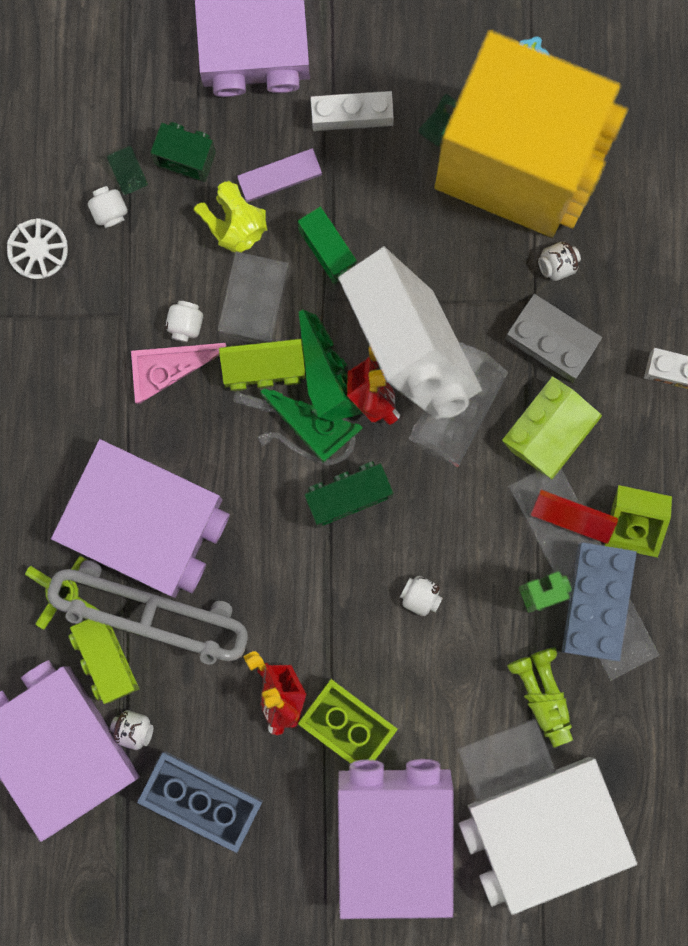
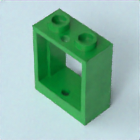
(326, 244)

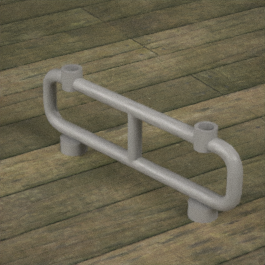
(89, 575)

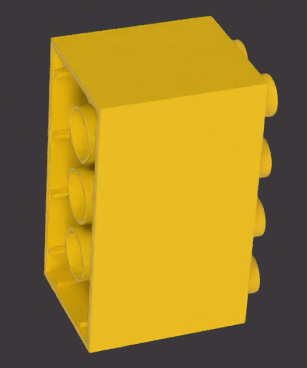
(528, 136)

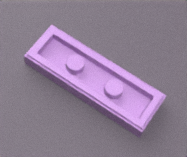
(279, 175)

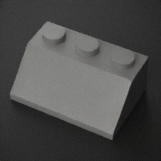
(553, 338)

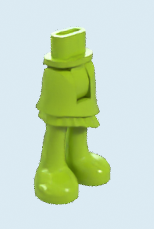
(548, 707)

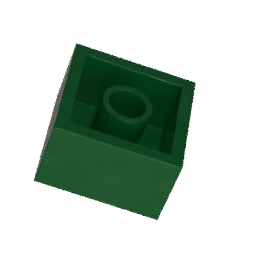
(183, 151)

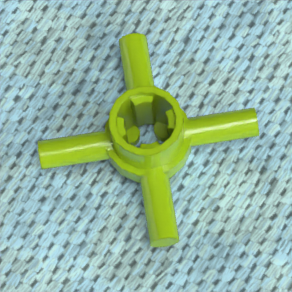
(45, 581)

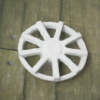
(37, 248)

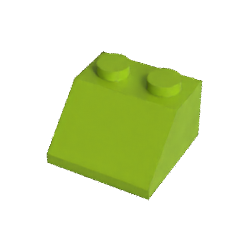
(641, 520)

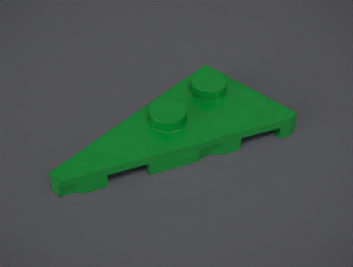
(318, 434)

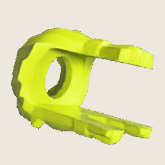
(242, 221)

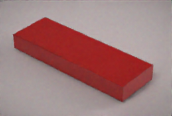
(574, 516)

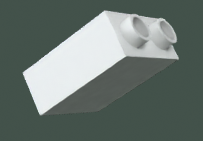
(410, 335)
(548, 837)

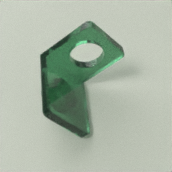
(437, 124)
(127, 170)

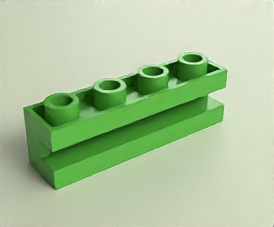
(554, 590)

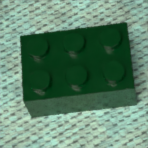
(348, 494)

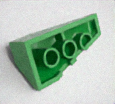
(324, 372)

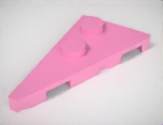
(164, 366)

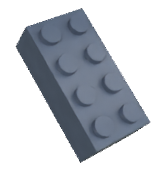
(599, 601)
(200, 801)

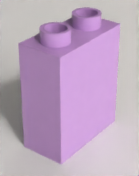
(252, 44)
(141, 520)
(58, 751)
(396, 841)

